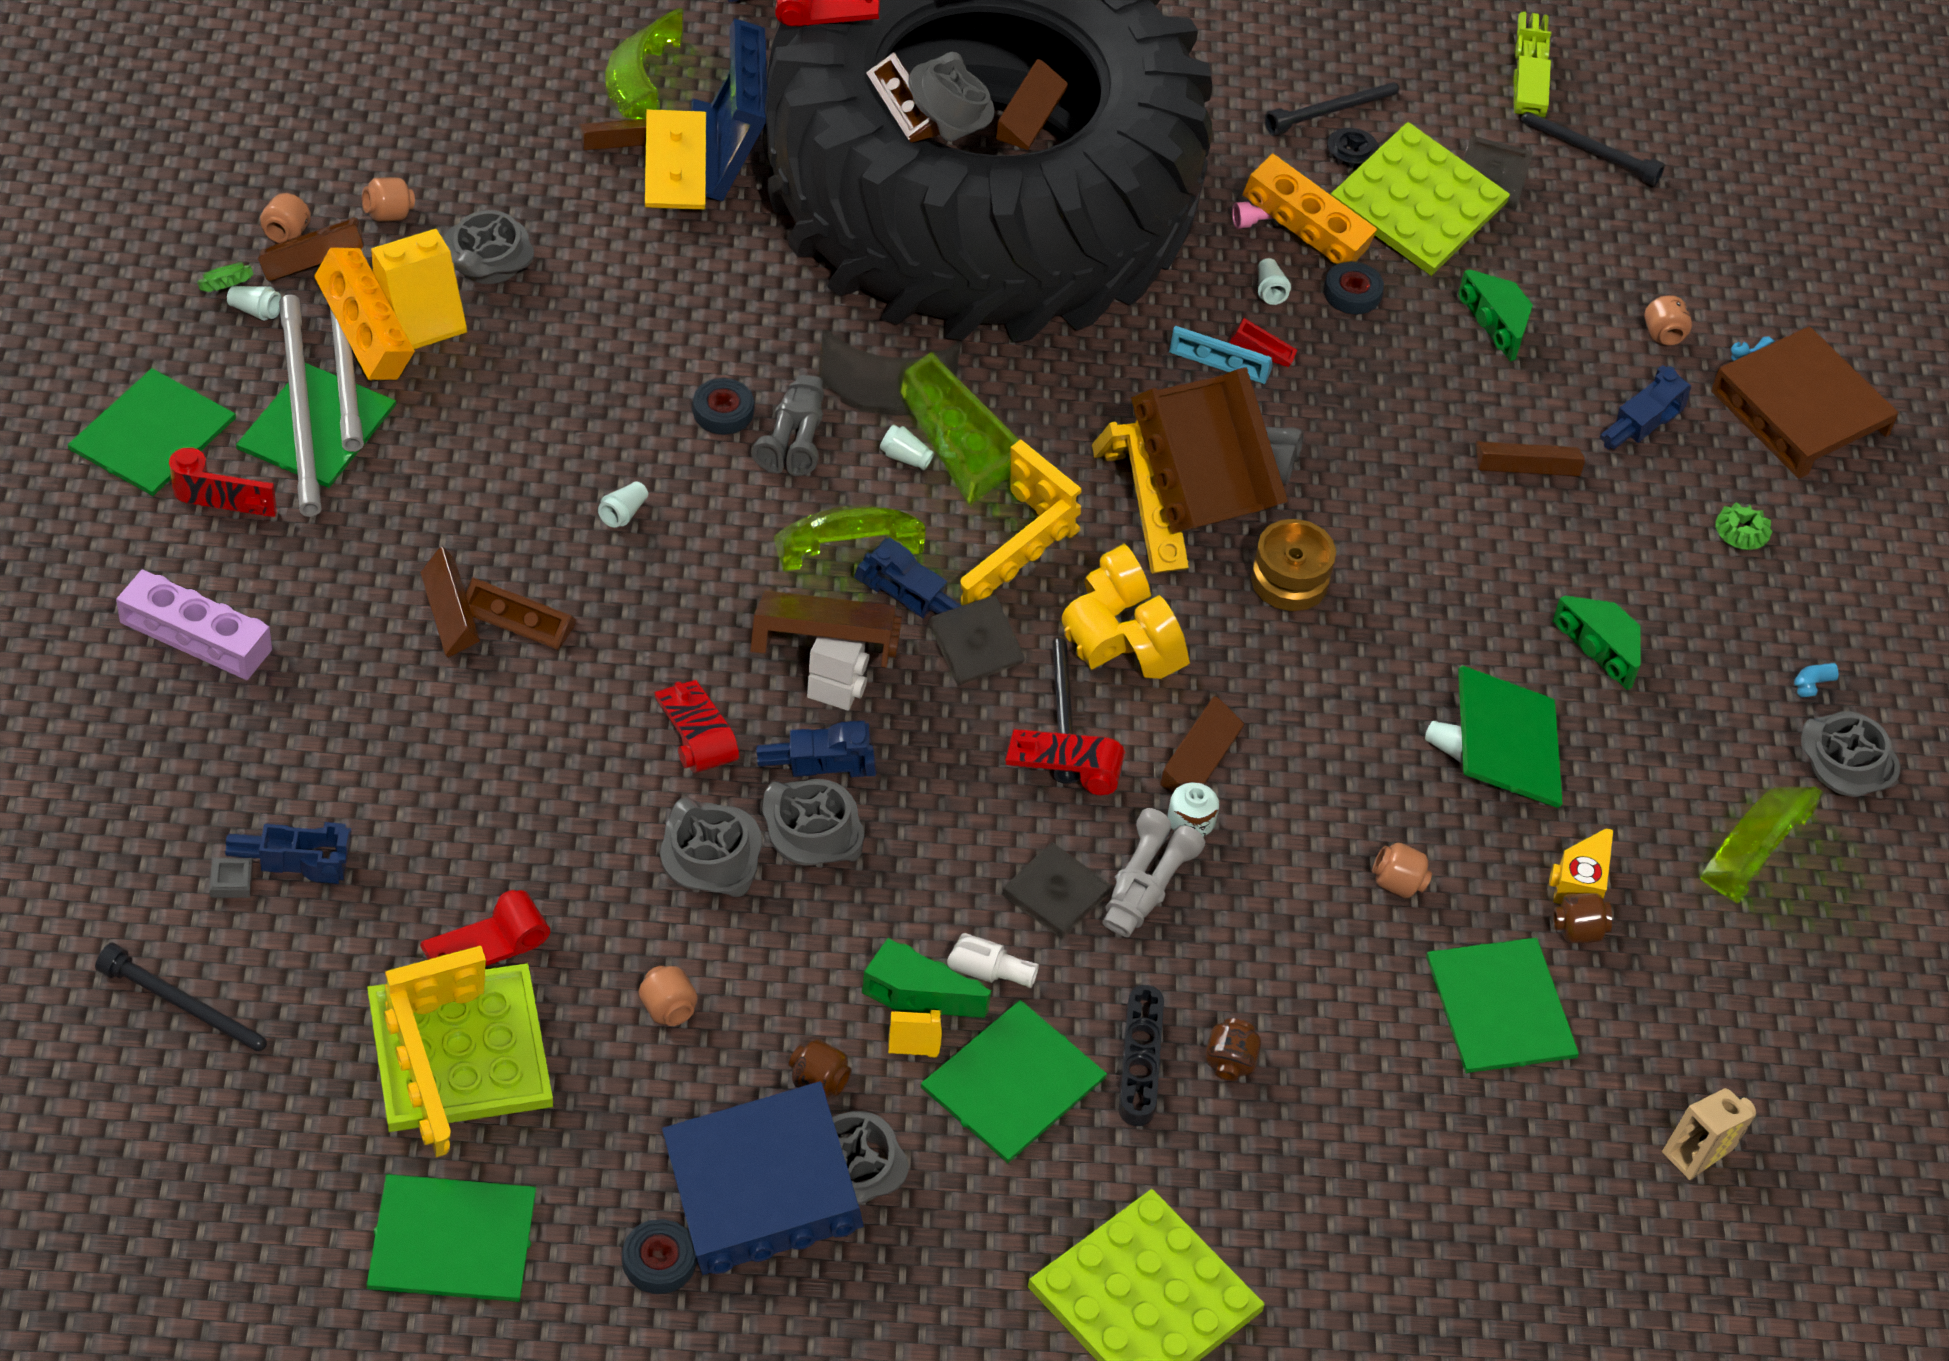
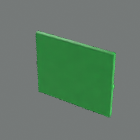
(147, 427)
(273, 434)
(1509, 736)
(1501, 1005)
(1013, 1081)
(452, 1238)

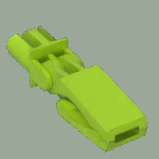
(1533, 73)

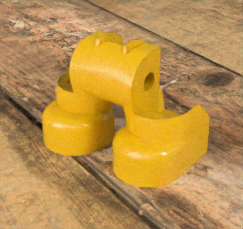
(1100, 637)

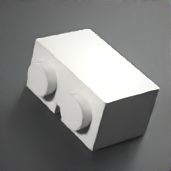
(837, 671)

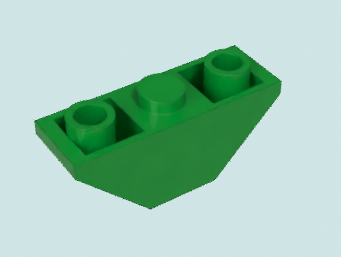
(1498, 309)
(1603, 634)

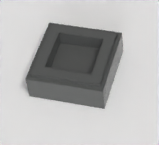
(231, 878)

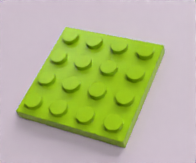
(1421, 198)
(480, 1052)
(1146, 1289)

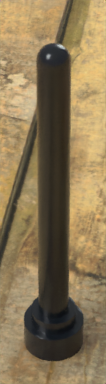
(1279, 120)
(1648, 170)
(1063, 702)
(115, 962)

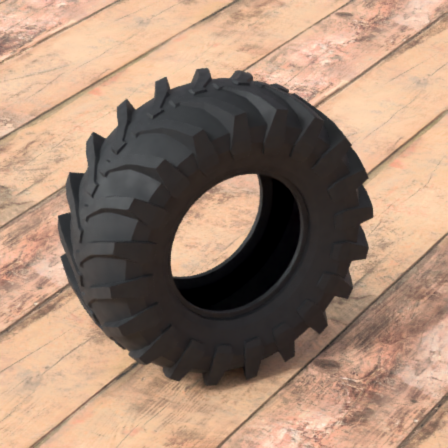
(983, 231)

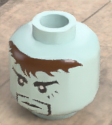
(1194, 807)

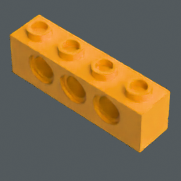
(1309, 211)
(364, 314)

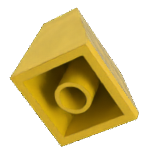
(421, 287)

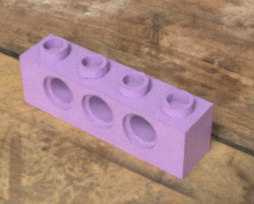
(194, 624)

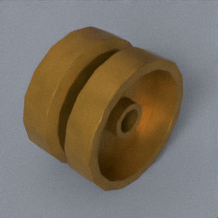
(1293, 564)

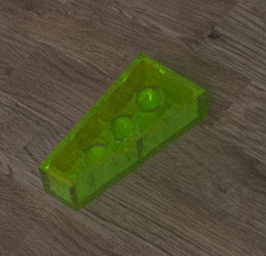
(960, 427)

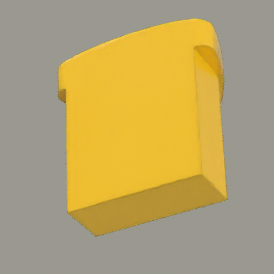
(915, 1033)

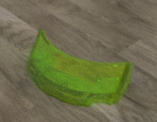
(625, 71)
(847, 524)
(1757, 837)

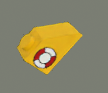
(1583, 867)

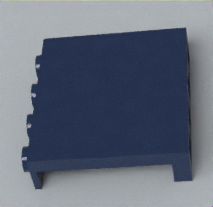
(737, 109)
(762, 1178)

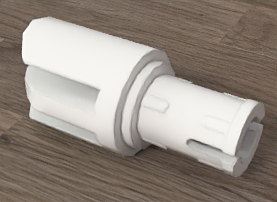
(989, 961)

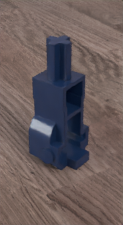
(1649, 408)
(902, 577)
(823, 751)
(291, 850)

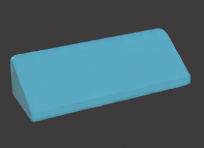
(1219, 354)

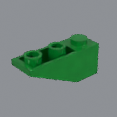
(918, 984)

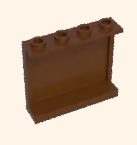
(1802, 399)
(1209, 450)
(826, 619)

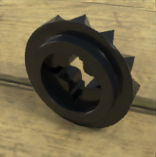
(1355, 139)

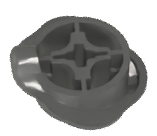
(951, 96)
(493, 246)
(1850, 753)
(815, 830)
(702, 844)
(884, 1174)

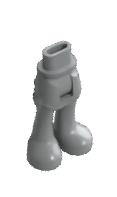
(1139, 892)

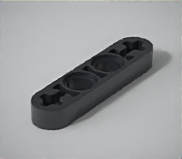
(1140, 1054)

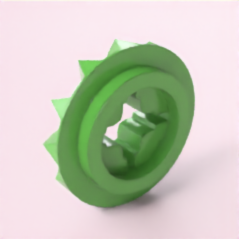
(225, 277)
(1743, 537)

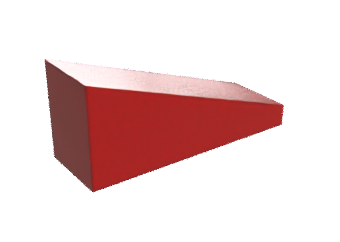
(1258, 340)

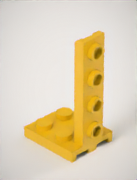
(1052, 497)
(1164, 549)
(422, 990)

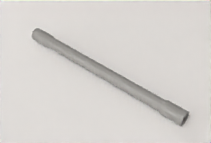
(350, 421)
(307, 485)

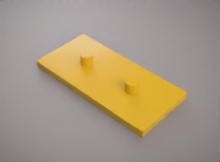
(675, 159)

